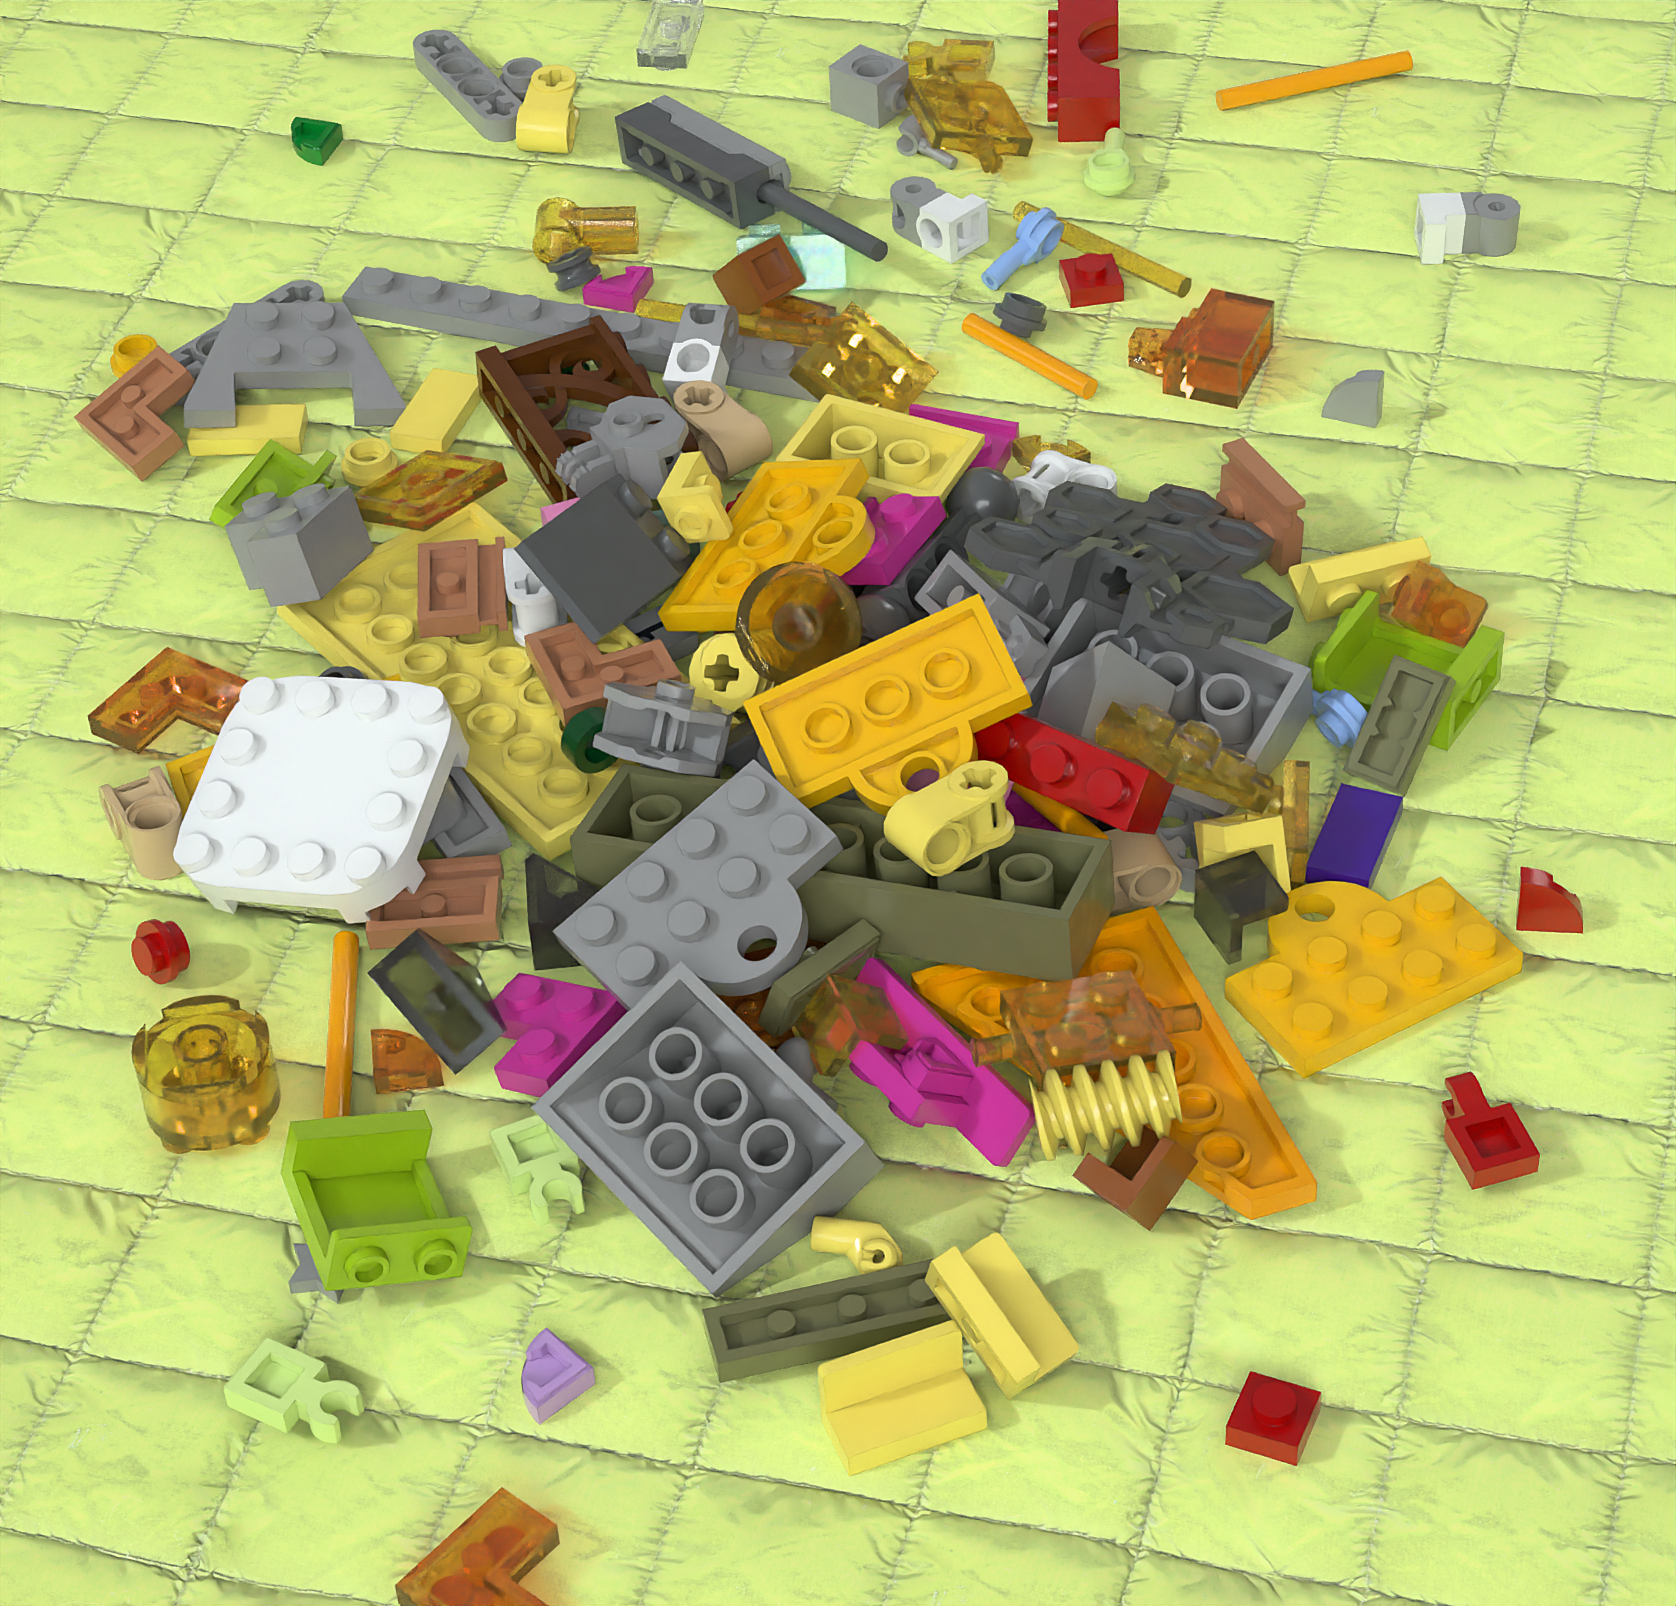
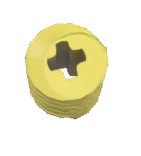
(724, 674)
(1106, 1104)

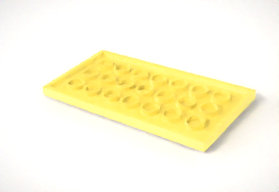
(483, 675)

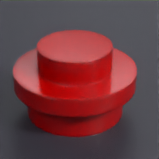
(160, 950)

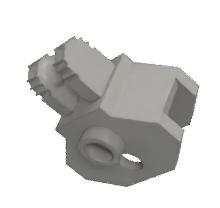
(627, 447)
(664, 727)

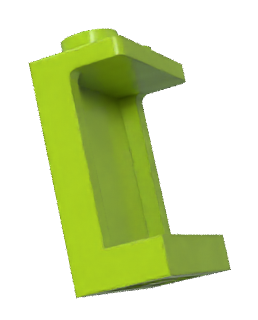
(1364, 646)
(372, 1201)

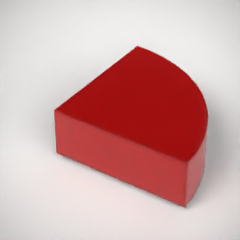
(1546, 904)

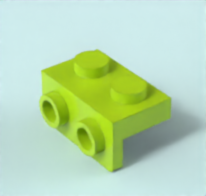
(272, 471)

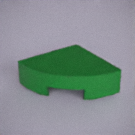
(315, 139)

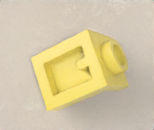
(693, 500)

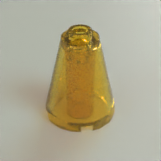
(796, 620)

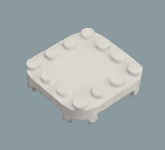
(320, 794)

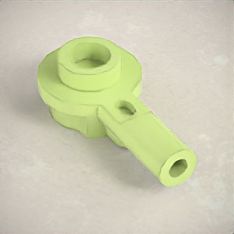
(1110, 167)

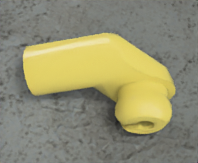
(863, 1242)

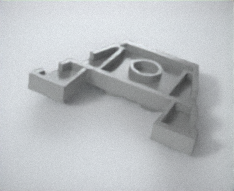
(291, 349)

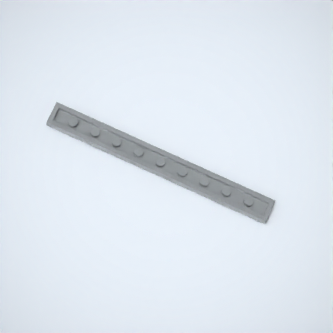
(527, 319)

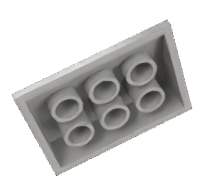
(1232, 688)
(706, 1133)

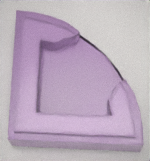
(553, 1376)

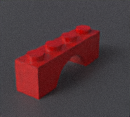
(1081, 90)
(1077, 772)

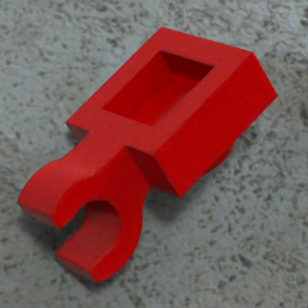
(1485, 1140)

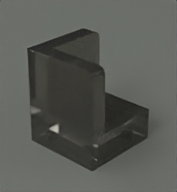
(1234, 896)

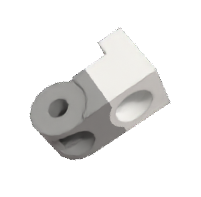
(938, 219)
(1465, 225)
(702, 346)

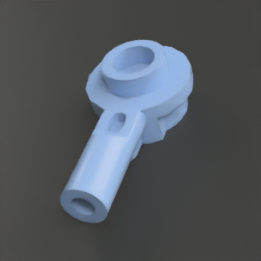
(1037, 239)
(1338, 716)

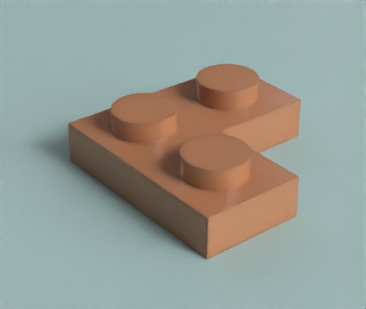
(128, 413)
(577, 671)

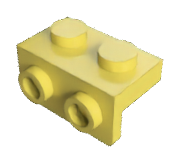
(1339, 581)

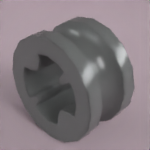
(573, 268)

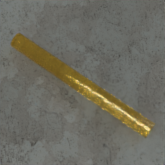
(1125, 259)
(749, 325)

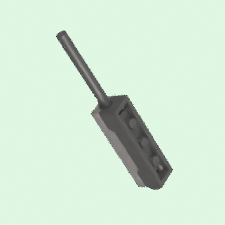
(723, 171)

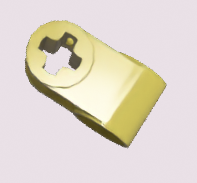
(548, 114)
(952, 823)

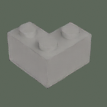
(299, 542)

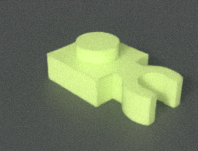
(538, 1163)
(286, 1386)

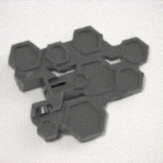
(1169, 551)

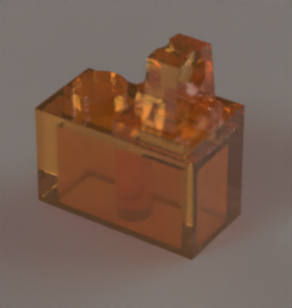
(1211, 351)

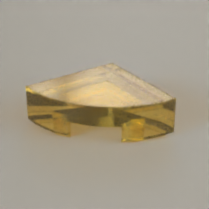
(1027, 448)

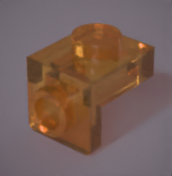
(1437, 607)

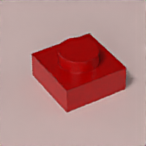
(1091, 280)
(1273, 1418)

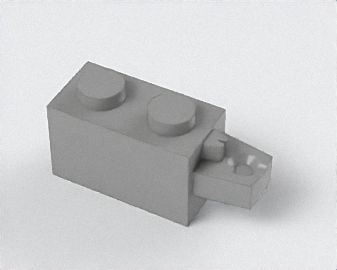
(1018, 627)

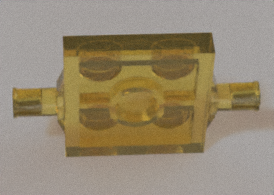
(968, 118)
(1185, 755)
(1083, 1024)

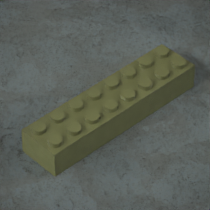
(1009, 911)

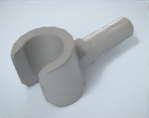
(915, 140)

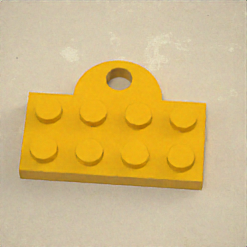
(781, 517)
(890, 709)
(1365, 968)

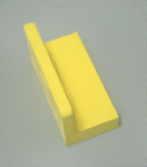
(1001, 1313)
(899, 1398)

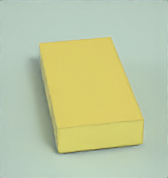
(436, 412)
(253, 429)

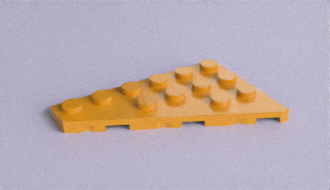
(1225, 1114)

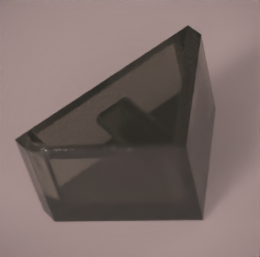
(550, 901)
(440, 998)

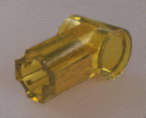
(602, 228)

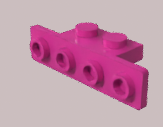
(988, 1113)

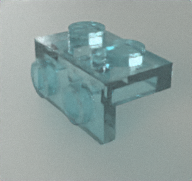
(816, 254)

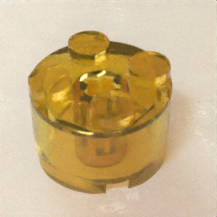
(207, 1075)

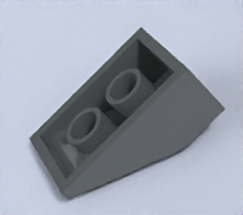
(606, 557)

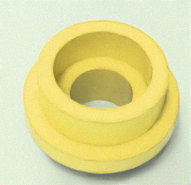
(367, 461)

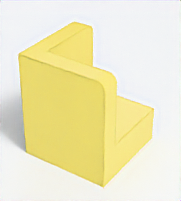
(1242, 833)

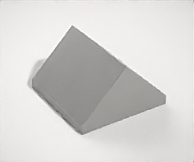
(1088, 683)

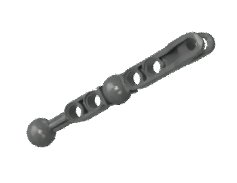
(891, 607)

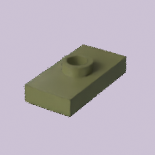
(1399, 725)
(794, 990)

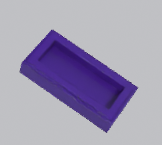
(1354, 836)

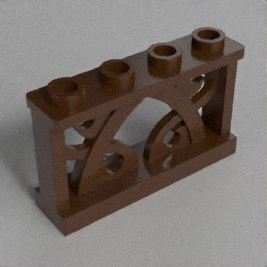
(517, 381)

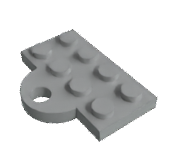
(708, 895)

